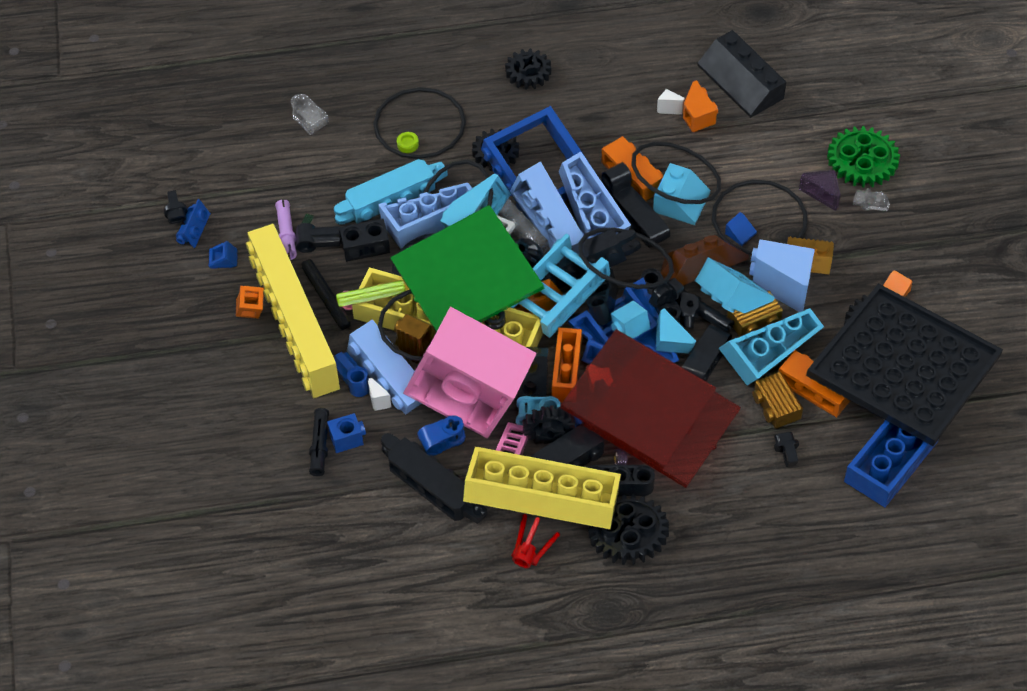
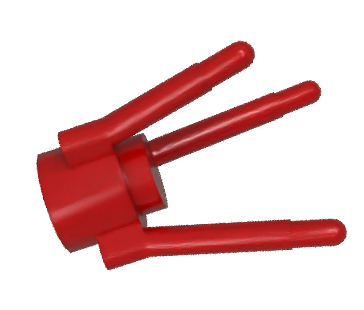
(525, 554)

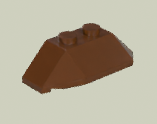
(691, 258)

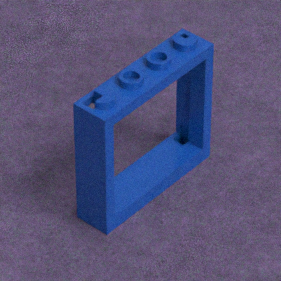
(554, 127)

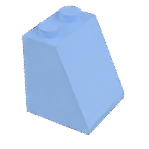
(783, 271)

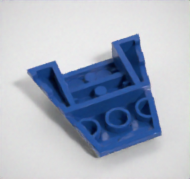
(602, 333)

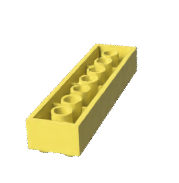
(292, 311)
(518, 326)

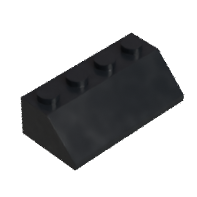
(742, 74)

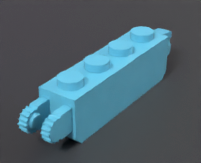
(400, 183)

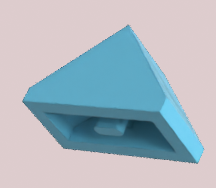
(672, 336)

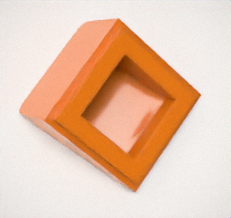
(898, 283)

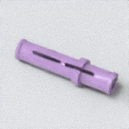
(286, 234)

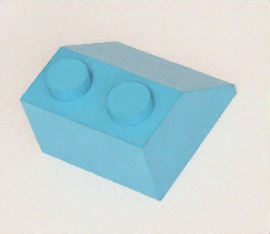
(681, 184)

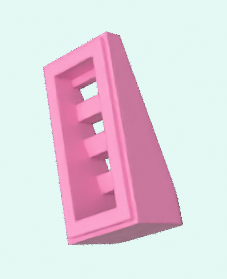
(507, 433)

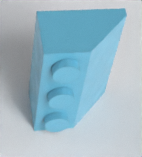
(731, 288)

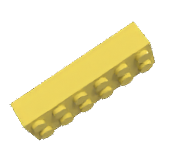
(541, 487)

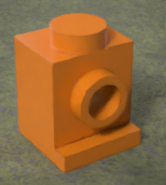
(249, 302)

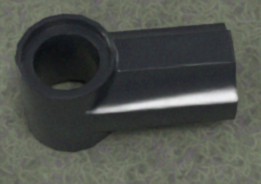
(310, 237)

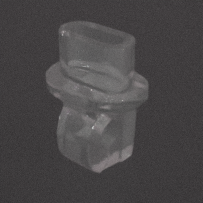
(871, 200)

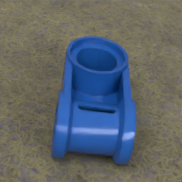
(440, 436)

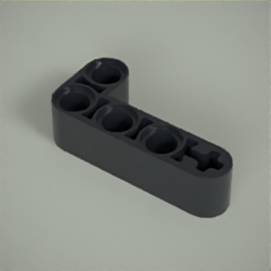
(636, 210)

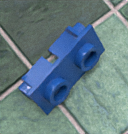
(194, 224)

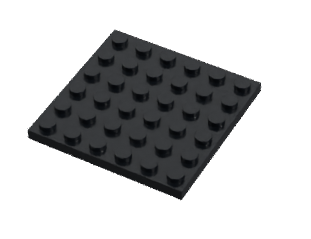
(905, 364)

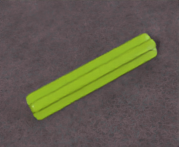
(370, 293)

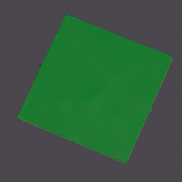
(468, 268)

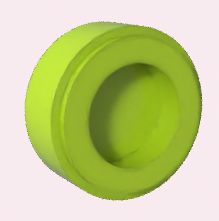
(407, 142)

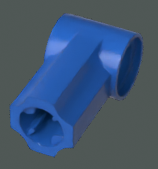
(352, 374)

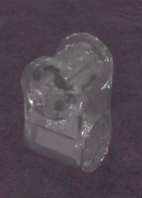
(308, 114)

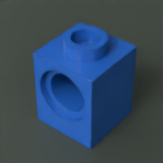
(341, 440)

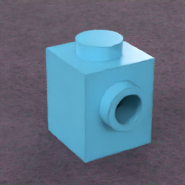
(630, 320)

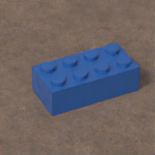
(886, 463)

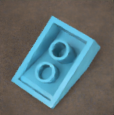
(477, 199)

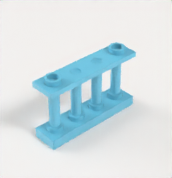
(575, 297)

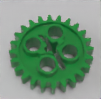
(863, 156)

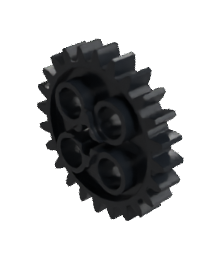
(634, 531)

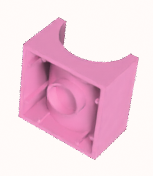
(470, 372)

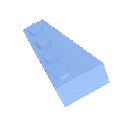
(589, 197)
(544, 205)
(420, 215)
(382, 364)

